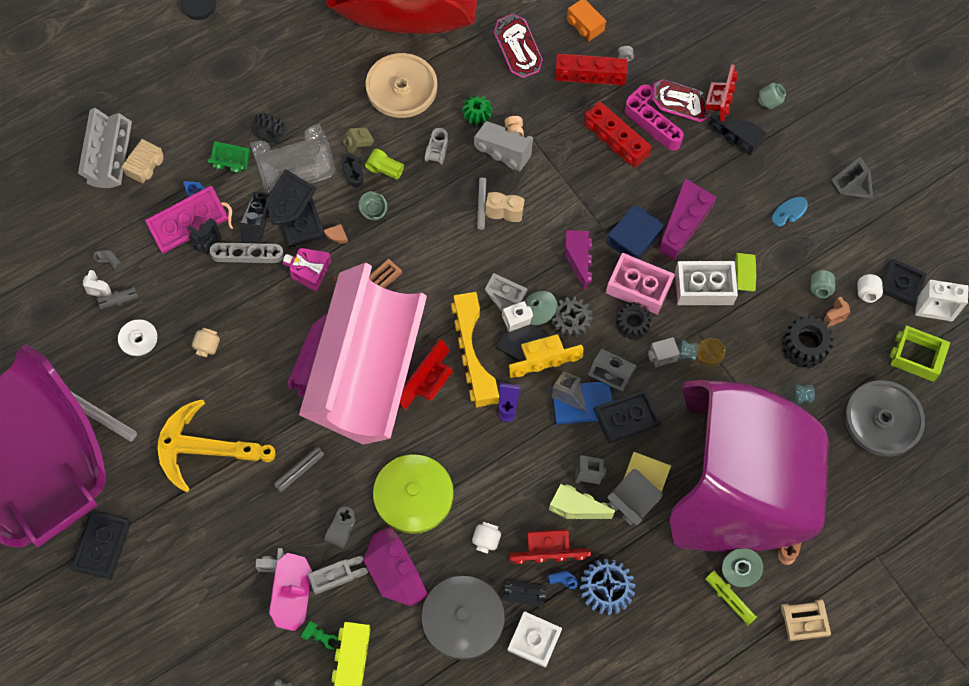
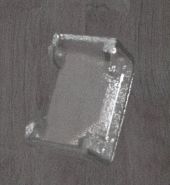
(306, 159)

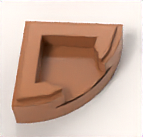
(336, 234)

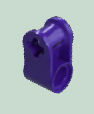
(508, 400)

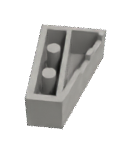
(503, 145)

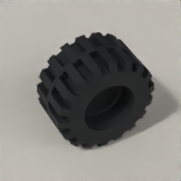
(814, 329)

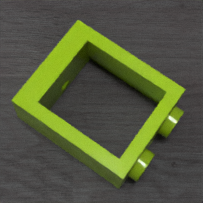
(939, 345)

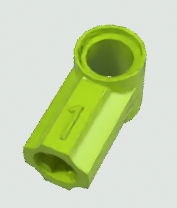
(381, 163)

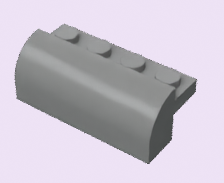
(104, 149)

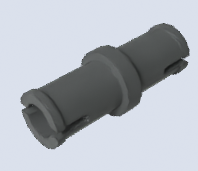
(117, 298)

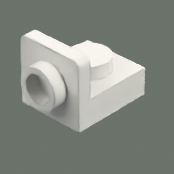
(94, 286)

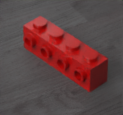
(591, 69)
(617, 135)

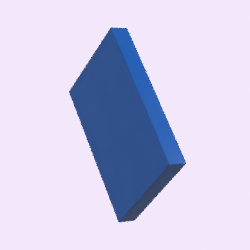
(594, 395)

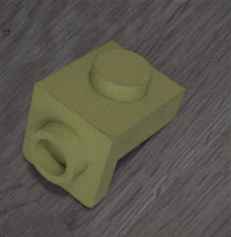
(357, 138)

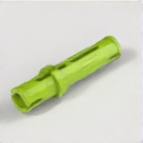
(731, 598)

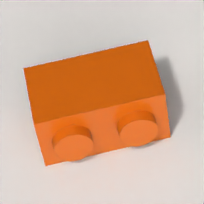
(586, 19)

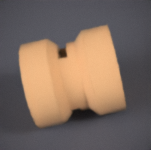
(513, 124)

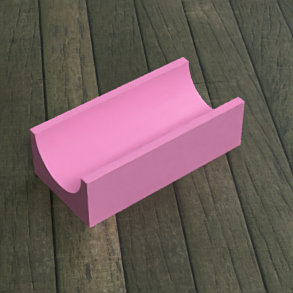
(362, 358)

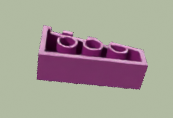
(688, 214)

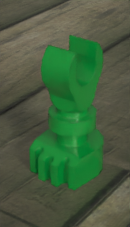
(318, 635)

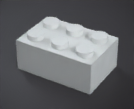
(706, 283)

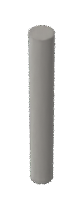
(481, 203)

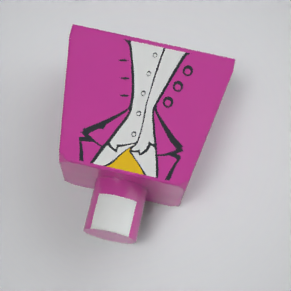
(308, 267)

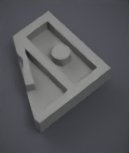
(504, 292)

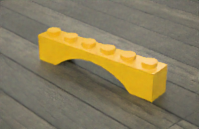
(483, 385)

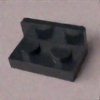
(205, 237)

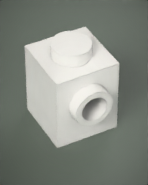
(517, 316)

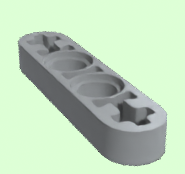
(247, 249)

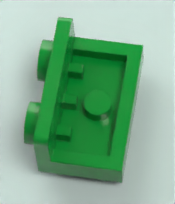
(230, 156)

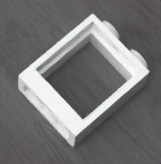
(940, 302)

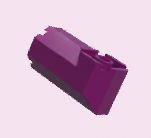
(303, 367)

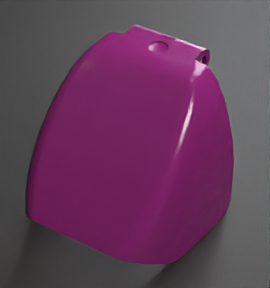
(46, 454)
(759, 475)

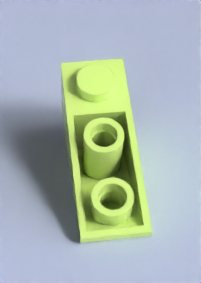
(575, 505)

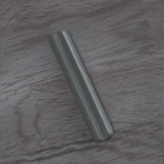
(298, 469)

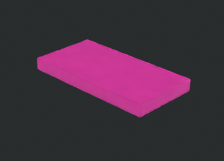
(171, 224)

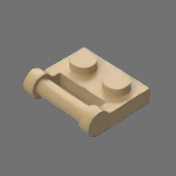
(806, 627)

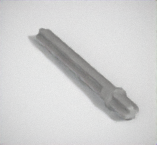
(106, 419)

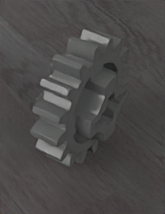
(578, 312)

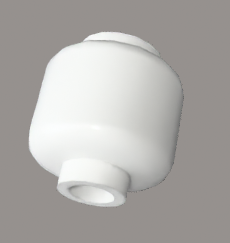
(869, 288)
(486, 537)

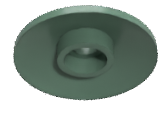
(544, 310)
(745, 575)

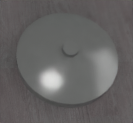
(884, 418)
(462, 617)

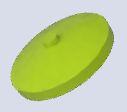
(413, 494)

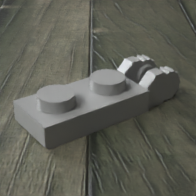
(336, 574)

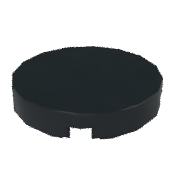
(198, 8)

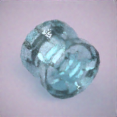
(688, 350)
(804, 393)

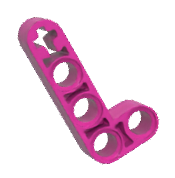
(669, 135)

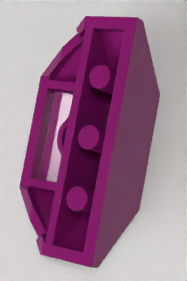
(393, 569)

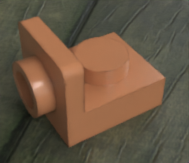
(838, 313)

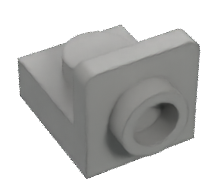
(267, 563)

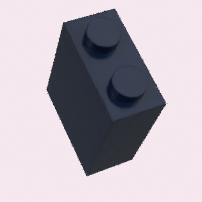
(635, 233)

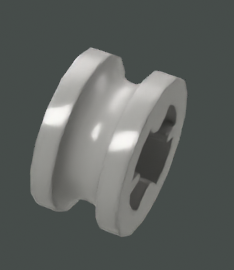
(625, 52)

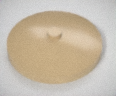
(401, 85)

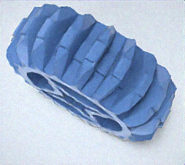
(615, 586)

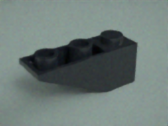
(740, 133)
(255, 218)

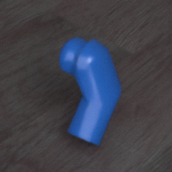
(565, 578)

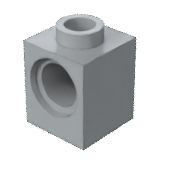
(664, 352)

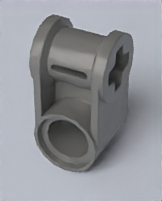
(340, 530)

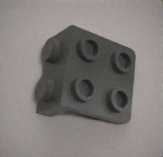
(634, 497)

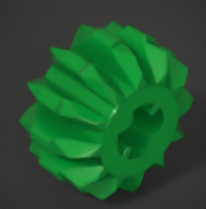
(477, 109)

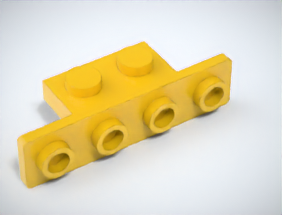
(544, 354)

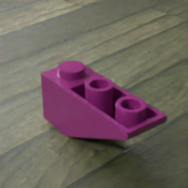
(576, 253)

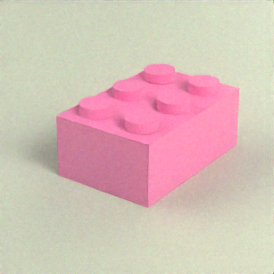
(640, 283)

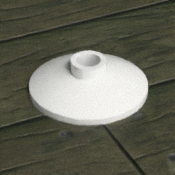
(134, 330)

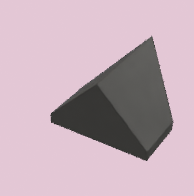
(855, 180)
(569, 391)

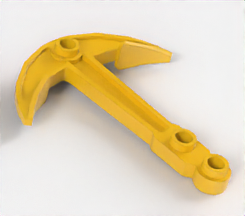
(195, 445)

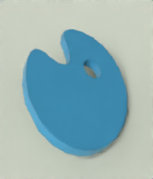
(790, 209)

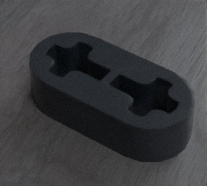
(349, 171)

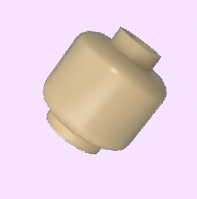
(205, 342)

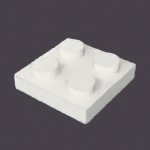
(534, 639)

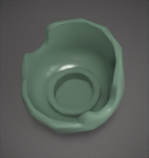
(372, 205)

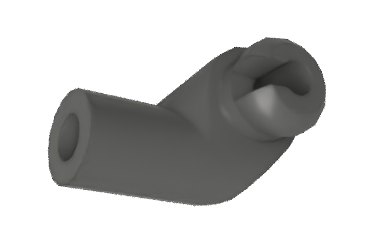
(107, 257)

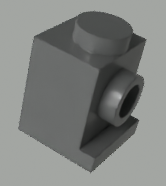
(589, 470)

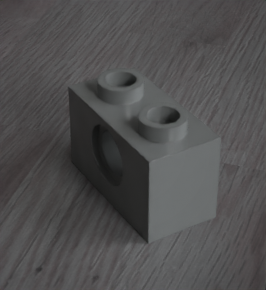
(612, 370)

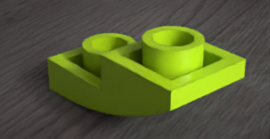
(746, 272)

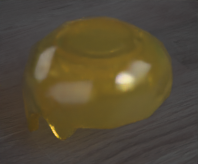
(711, 352)

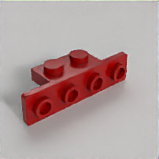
(721, 94)
(428, 376)
(548, 545)

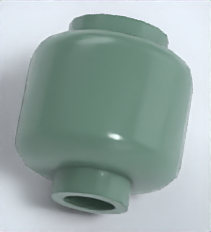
(772, 95)
(822, 284)

